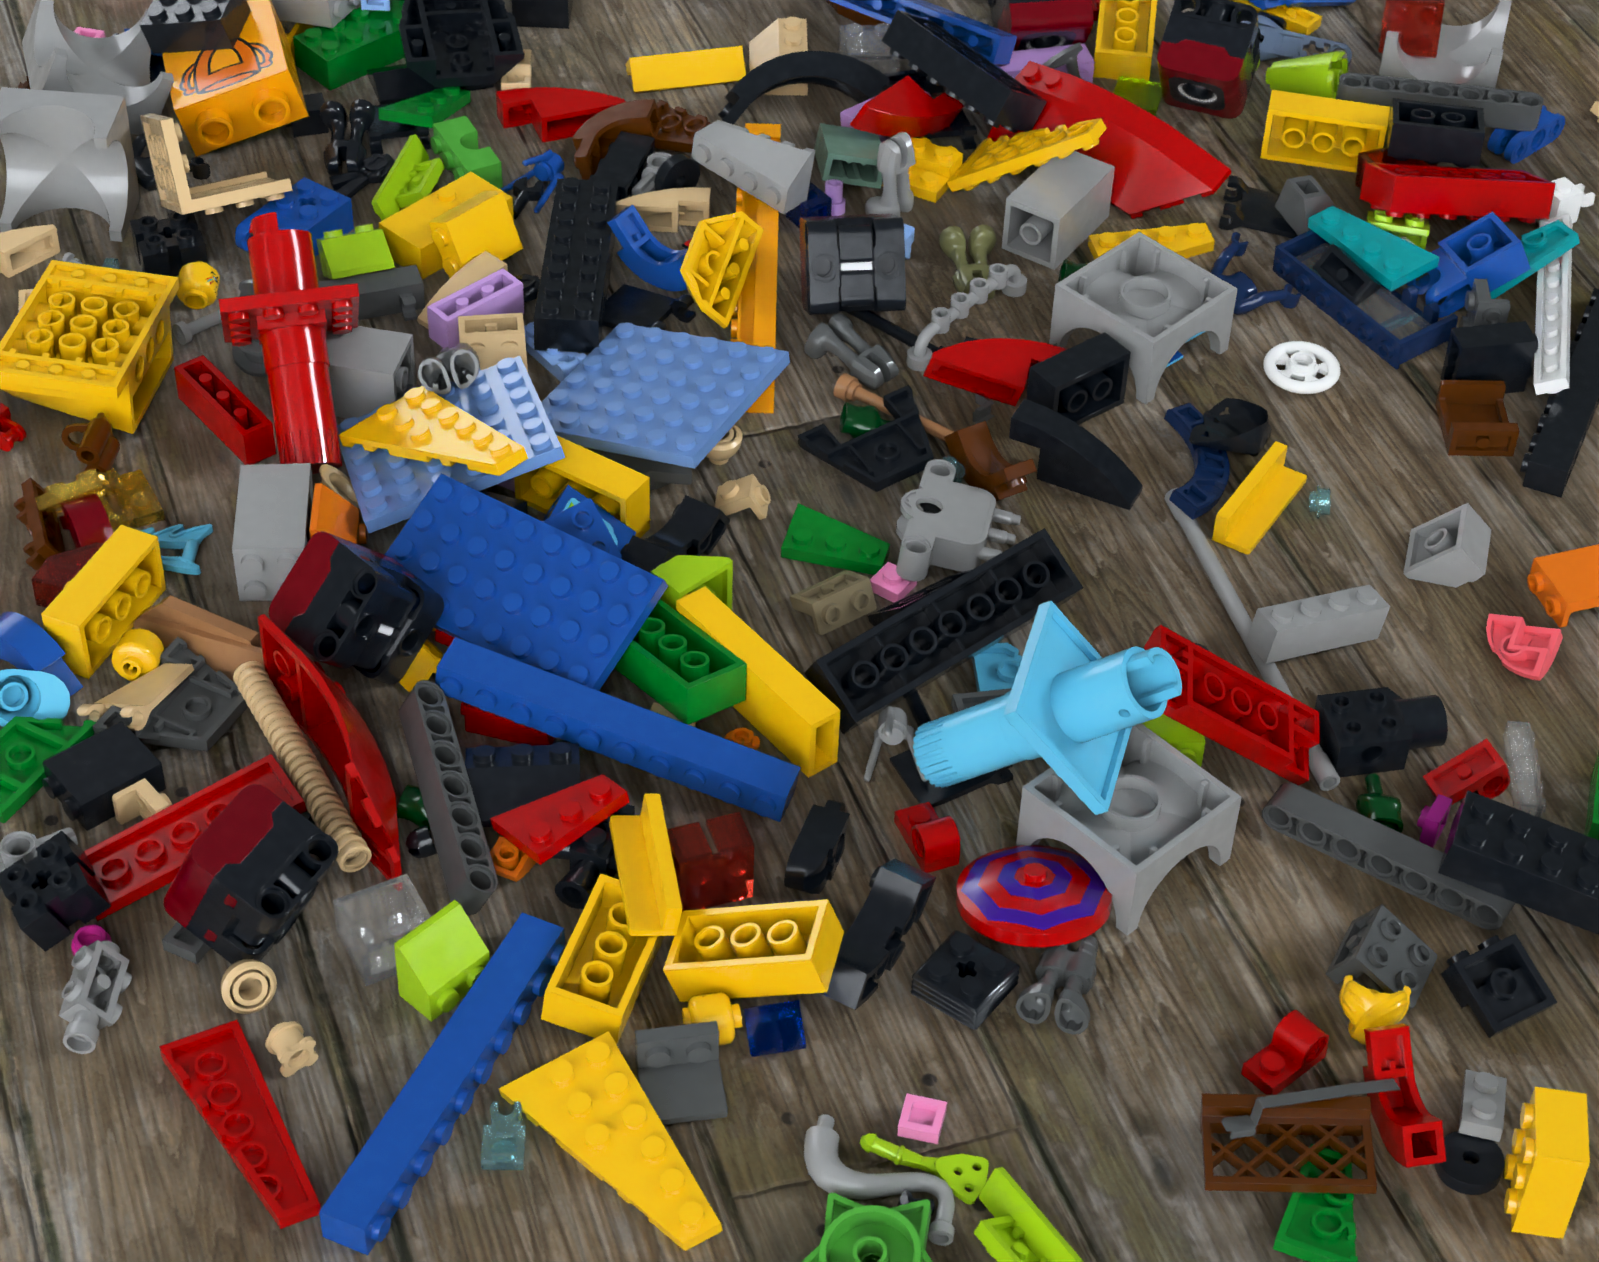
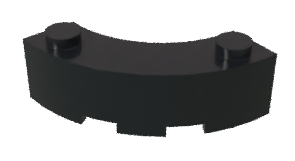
(690, 531)
(874, 939)

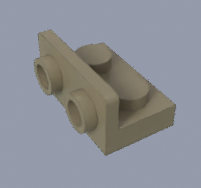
(836, 600)

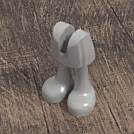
(893, 162)

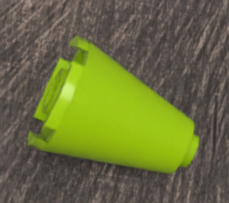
(1308, 74)

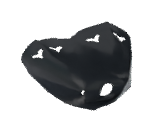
(1240, 431)

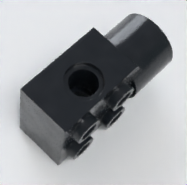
(1377, 728)

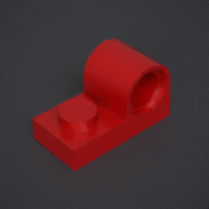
(1472, 770)
(930, 838)
(1292, 1052)

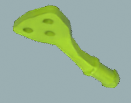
(941, 1167)

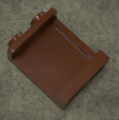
(1475, 418)

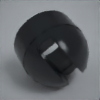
(420, 843)

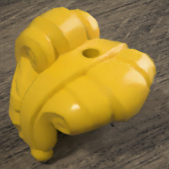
(1371, 1008)

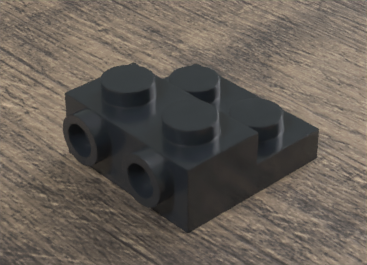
(1498, 984)

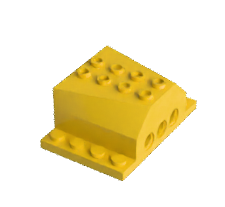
(91, 342)

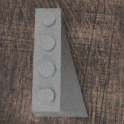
(755, 163)
(1317, 623)

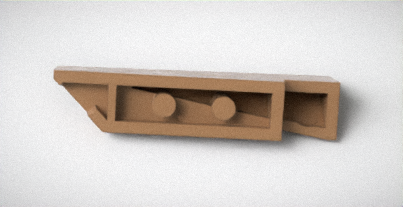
(217, 639)

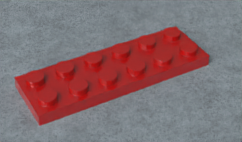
(155, 848)

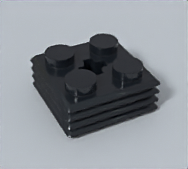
(965, 979)

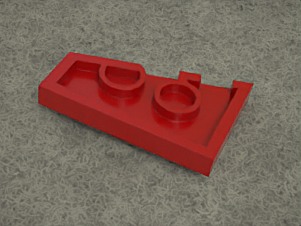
(560, 818)

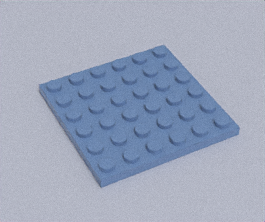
(660, 393)
(501, 397)

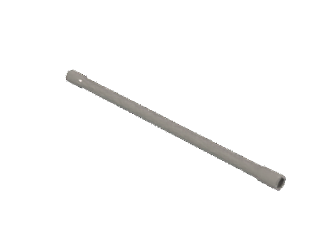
(1319, 762)

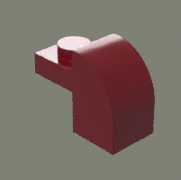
(86, 520)

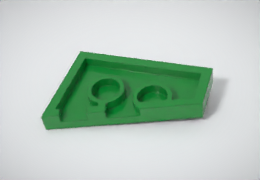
(427, 108)
(831, 543)
(1319, 1224)

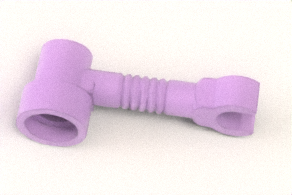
(834, 190)

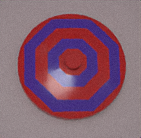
(1033, 896)

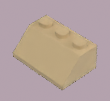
(778, 39)

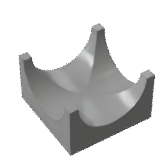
(1464, 53)
(82, 64)
(67, 155)
(1147, 304)
(1154, 820)

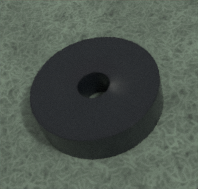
(677, 172)
(1471, 1178)

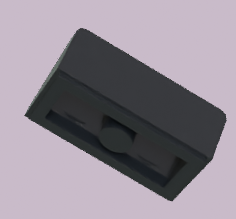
(1346, 275)

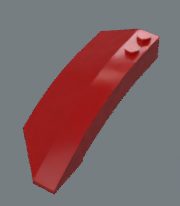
(1150, 157)
(341, 738)

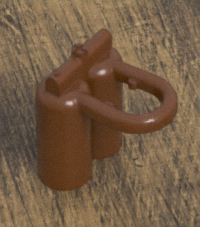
(97, 446)

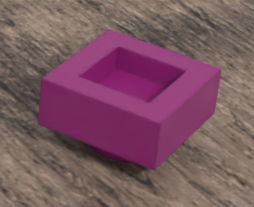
(1434, 820)

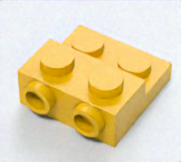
(932, 168)

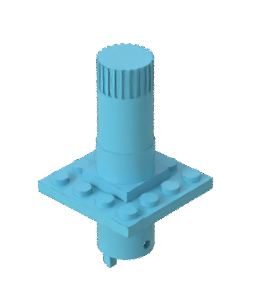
(1060, 708)

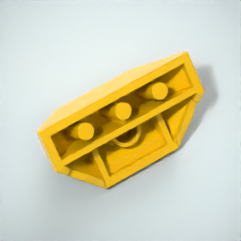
(720, 263)

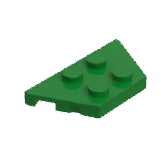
(23, 748)

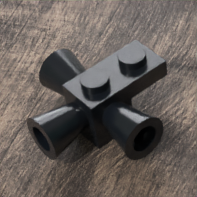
(588, 858)

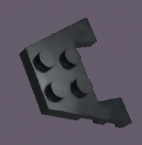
(882, 454)

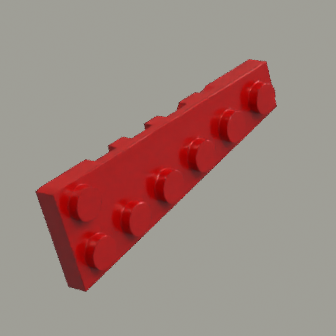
(238, 1107)

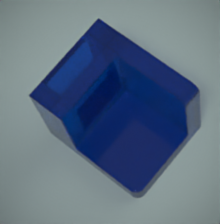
(816, 205)
(774, 1028)

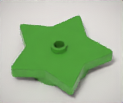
(873, 1232)

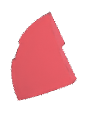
(1523, 648)

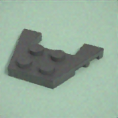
(193, 713)

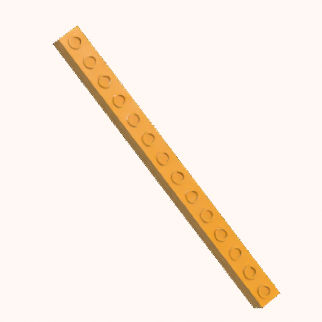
(759, 293)

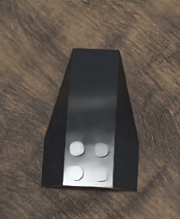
(459, 41)

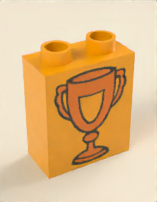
(237, 90)

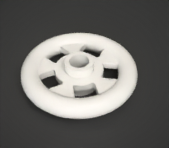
(1301, 367)

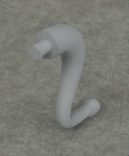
(833, 1176)

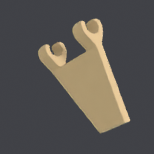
(140, 695)

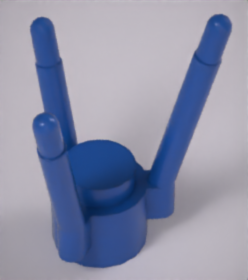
(547, 168)

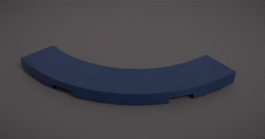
(1210, 466)

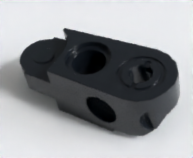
(817, 848)

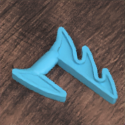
(178, 538)

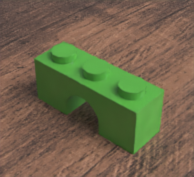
(458, 147)

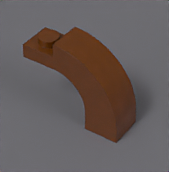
(599, 131)
(984, 463)

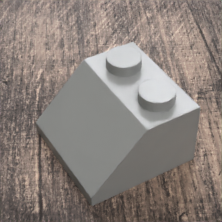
(1449, 548)

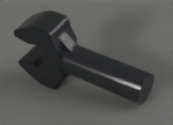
(525, 194)

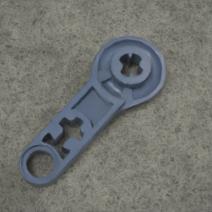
(1288, 44)

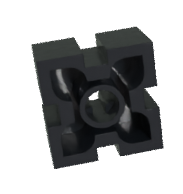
(167, 243)
(53, 891)

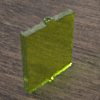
(1140, 92)

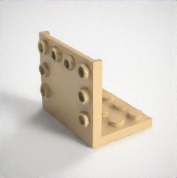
(171, 180)

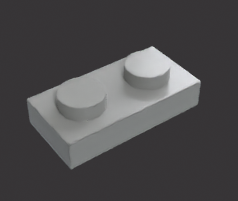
(1482, 1105)

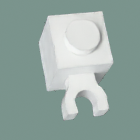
(1569, 199)

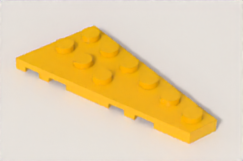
(1024, 149)
(430, 427)
(611, 1128)

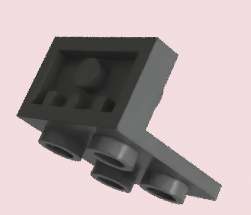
(1385, 953)
(681, 1071)

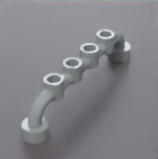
(1000, 277)

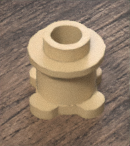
(291, 1047)

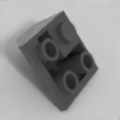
(1300, 200)

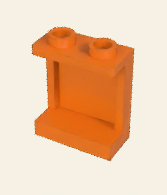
(1566, 582)

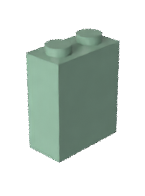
(848, 155)

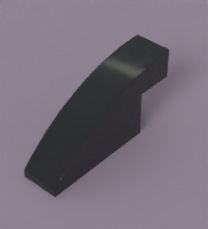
(1074, 456)

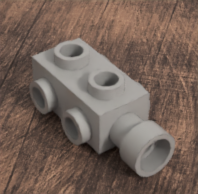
(93, 994)

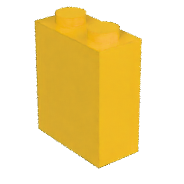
(475, 227)

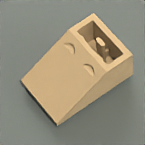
(494, 337)

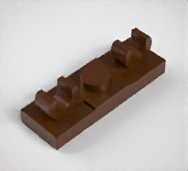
(40, 524)

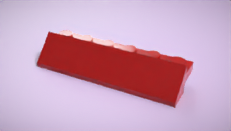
(1239, 709)

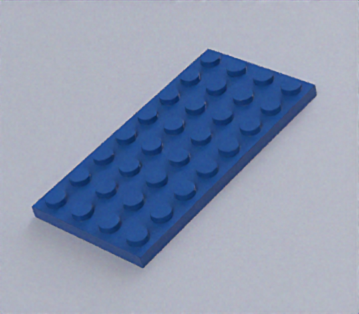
(524, 584)

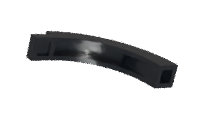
(813, 67)

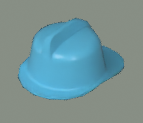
(32, 695)

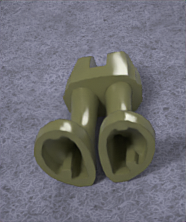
(980, 244)

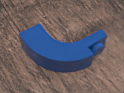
(645, 254)
(32, 648)

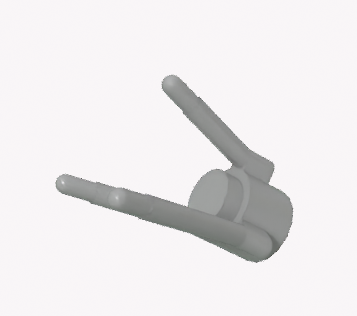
(891, 730)

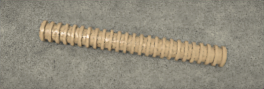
(301, 765)

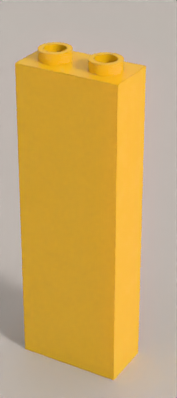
(778, 697)

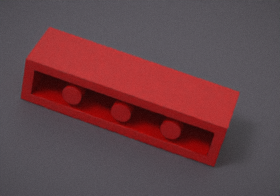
(225, 410)

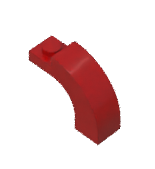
(1400, 1116)

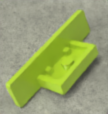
(408, 179)
(1019, 1227)

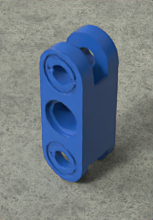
(1521, 144)

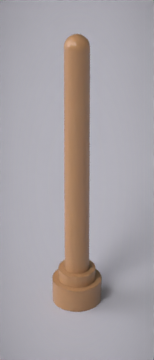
(849, 388)

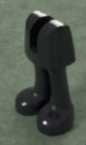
(336, 119)

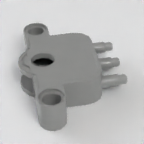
(948, 524)

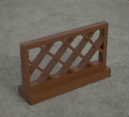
(1321, 1118)

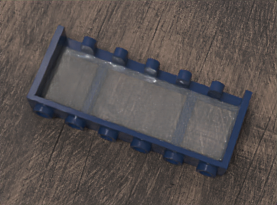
(1383, 321)

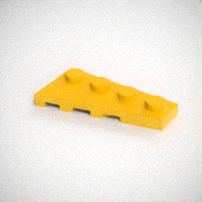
(1182, 239)

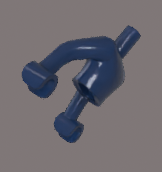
(1247, 294)

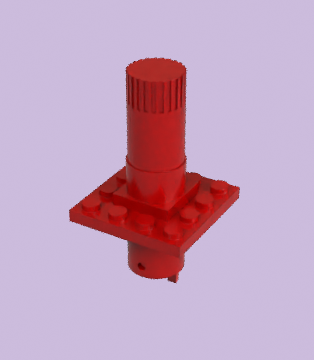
(292, 326)

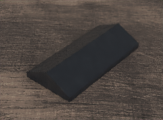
(401, 83)

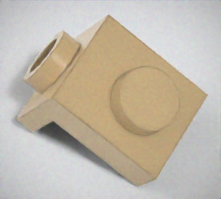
(743, 494)
(138, 800)

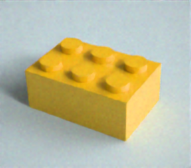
(1547, 1162)

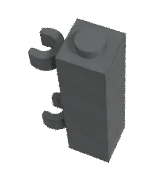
(386, 292)

